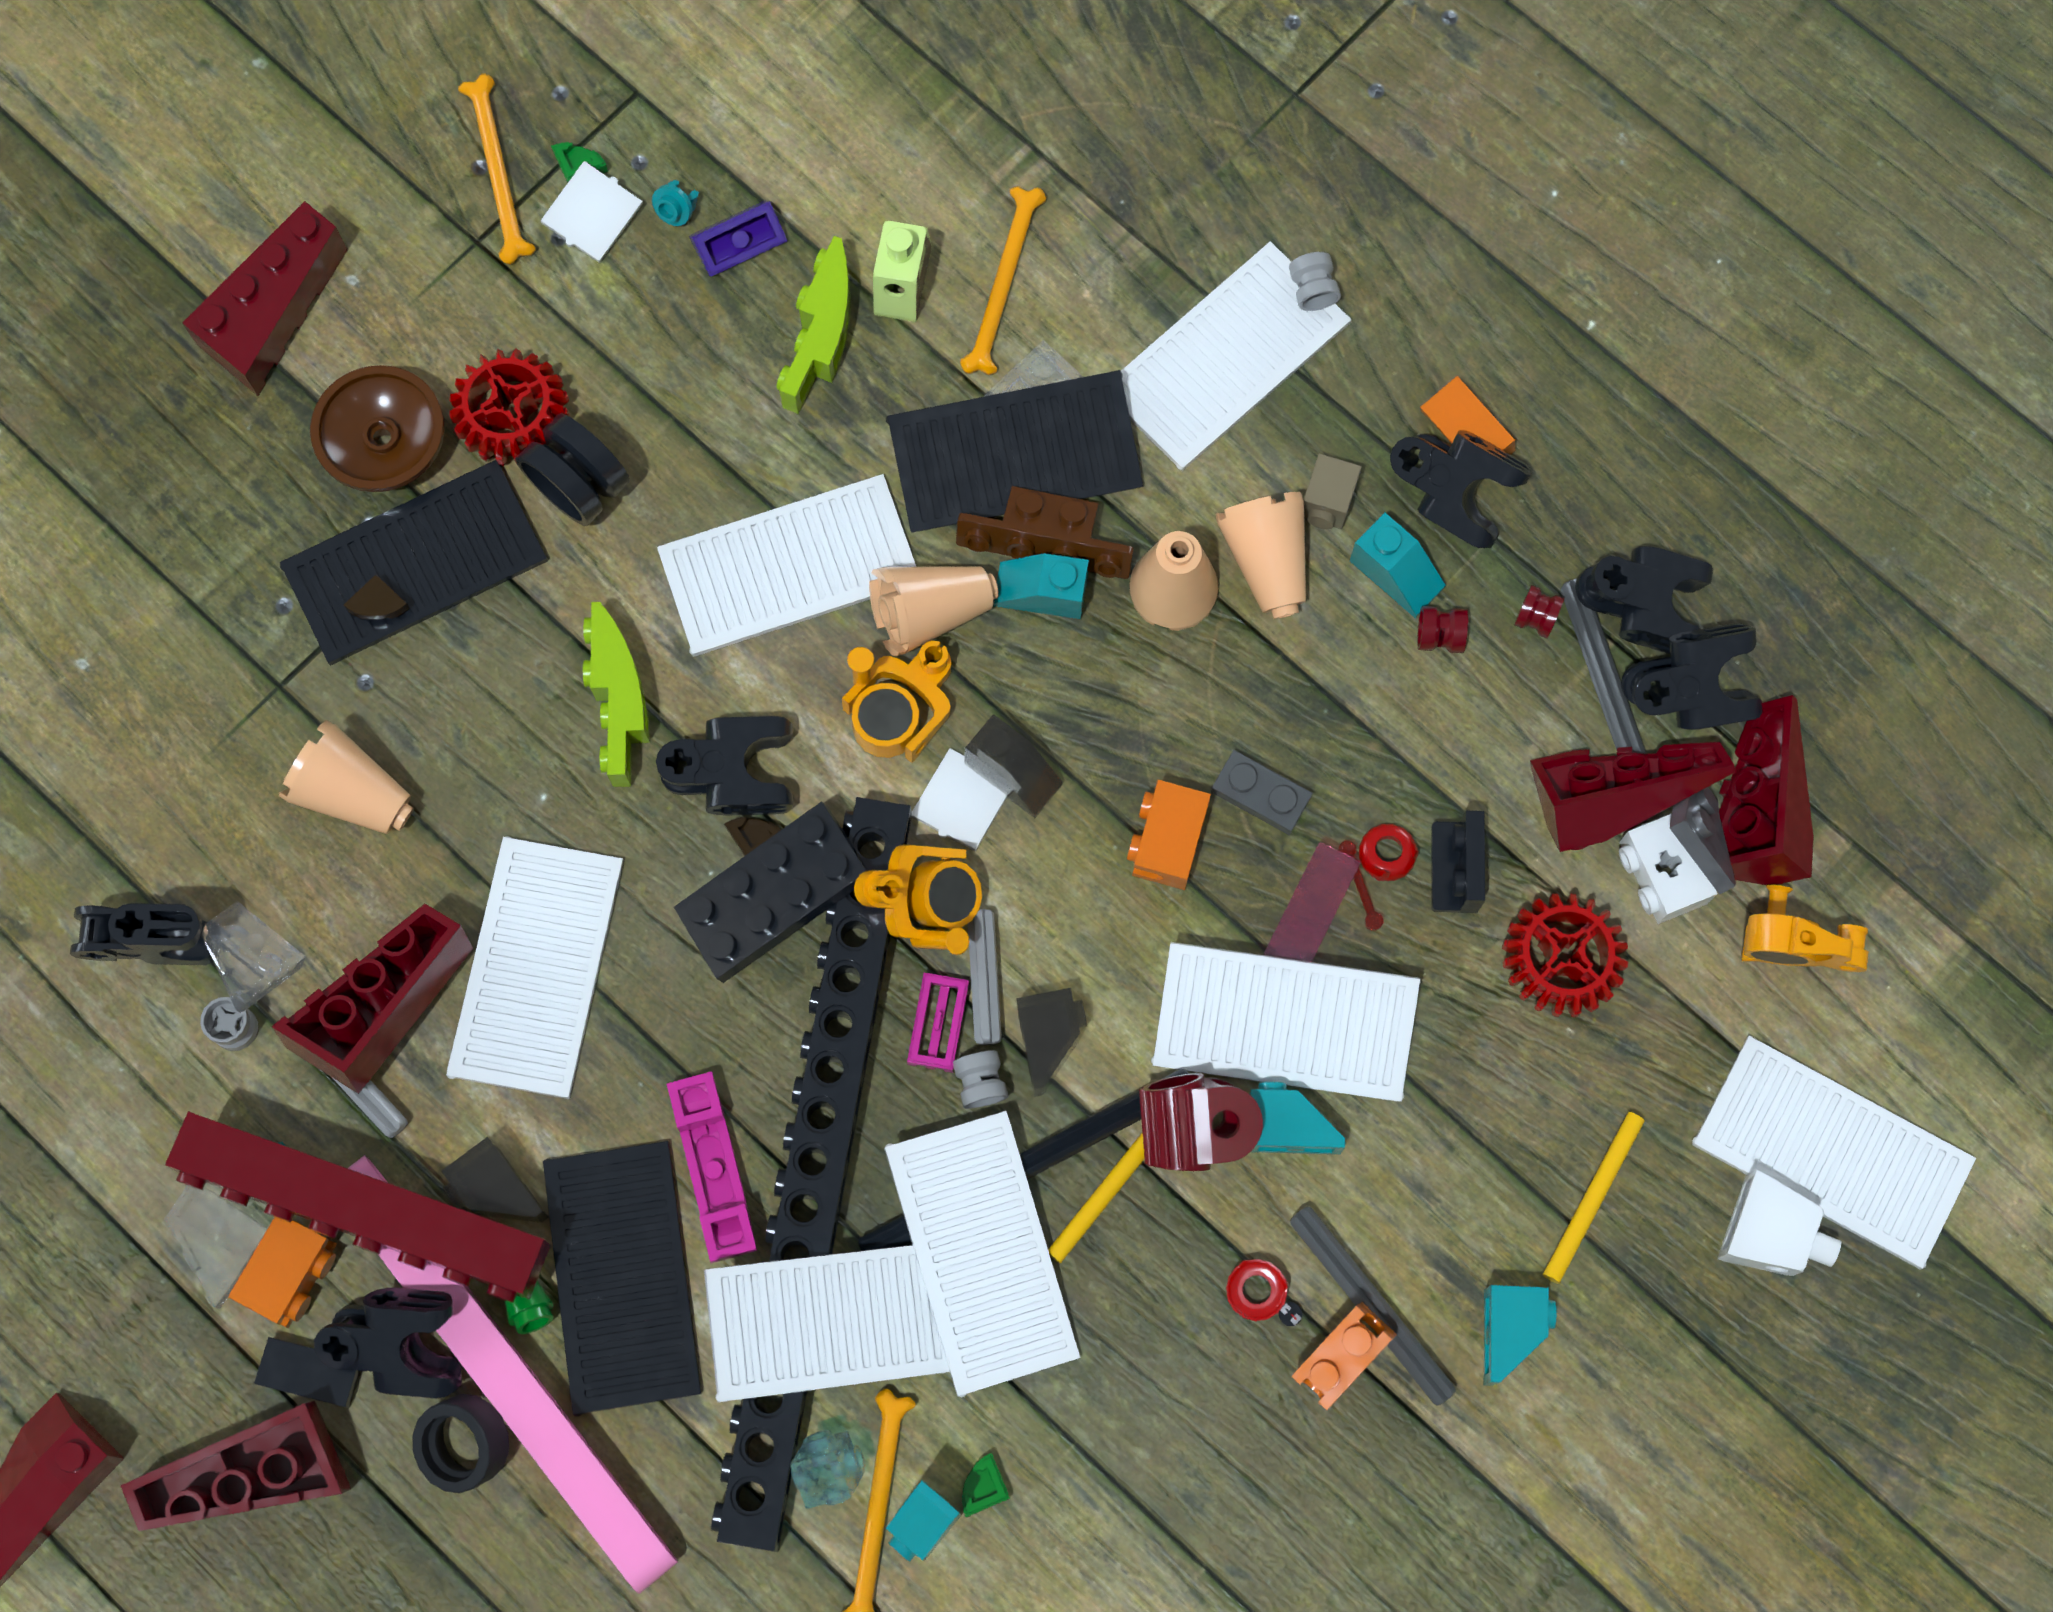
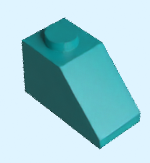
(1397, 565)
(1043, 585)
(1293, 1123)
(1514, 1326)
(921, 1523)

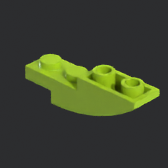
(825, 324)
(614, 679)

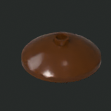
(369, 406)

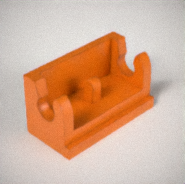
(1459, 409)

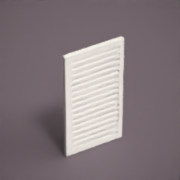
(1225, 357)
(784, 564)
(535, 968)
(1286, 1021)
(1835, 1150)
(981, 1253)
(820, 1323)

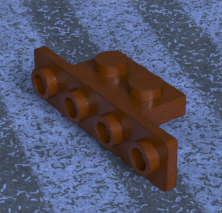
(1048, 525)

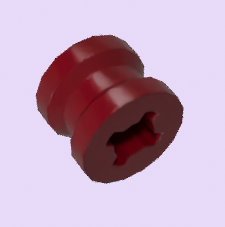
(1539, 611)

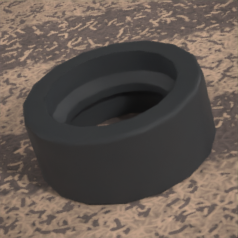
(433, 1455)

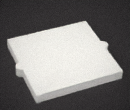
(591, 212)
(959, 802)

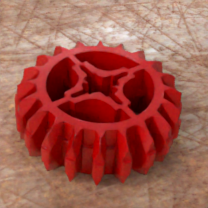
(475, 424)
(1577, 967)

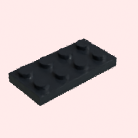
(771, 892)

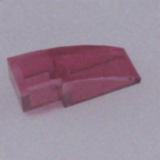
(1313, 904)

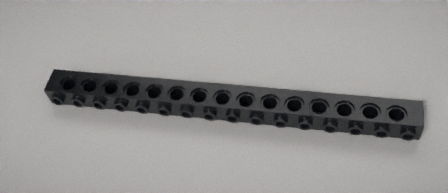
(890, 826)

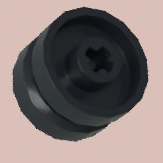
(572, 469)

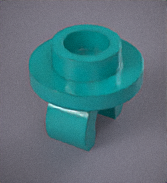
(673, 204)

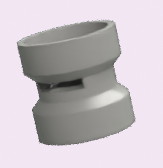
(1313, 277)
(222, 1017)
(980, 1079)

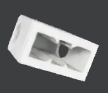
(1776, 1229)

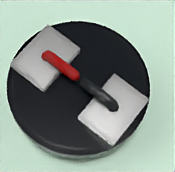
(1290, 1314)

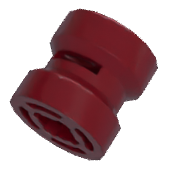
(1452, 633)

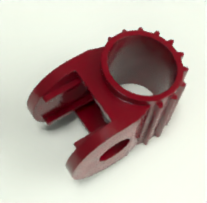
(1179, 1121)

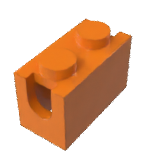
(1170, 834)
(284, 1272)
(1344, 1355)

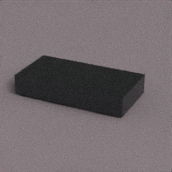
(300, 1372)

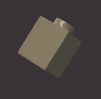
(1330, 492)

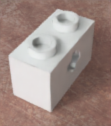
(1662, 893)

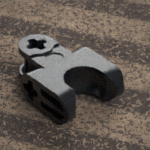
(1452, 477)
(1642, 593)
(1690, 679)
(721, 762)
(141, 931)
(386, 1341)

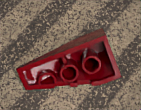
(1603, 796)
(1768, 800)
(46, 1477)

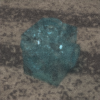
(827, 1468)

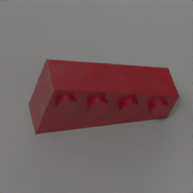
(267, 297)
(377, 999)
(257, 1468)

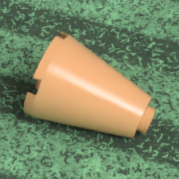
(1270, 550)
(1174, 583)
(927, 602)
(346, 783)

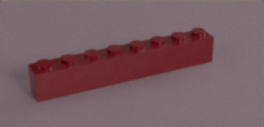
(359, 1206)

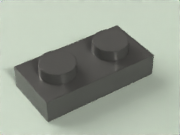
(1261, 792)

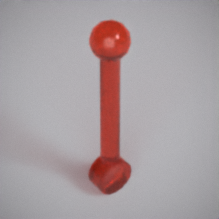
(1373, 919)

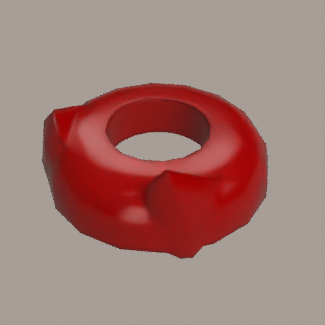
(1381, 869)
(1249, 1309)

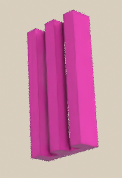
(931, 1060)

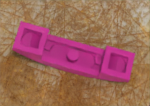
(712, 1167)

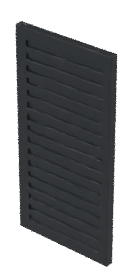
(1044, 438)
(426, 550)
(621, 1278)

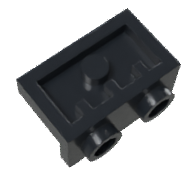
(1458, 864)

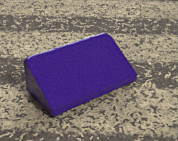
(738, 238)

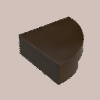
(376, 601)
(750, 832)

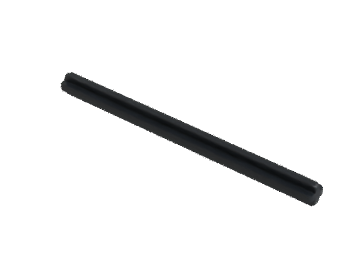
(1037, 1158)

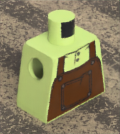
(900, 261)

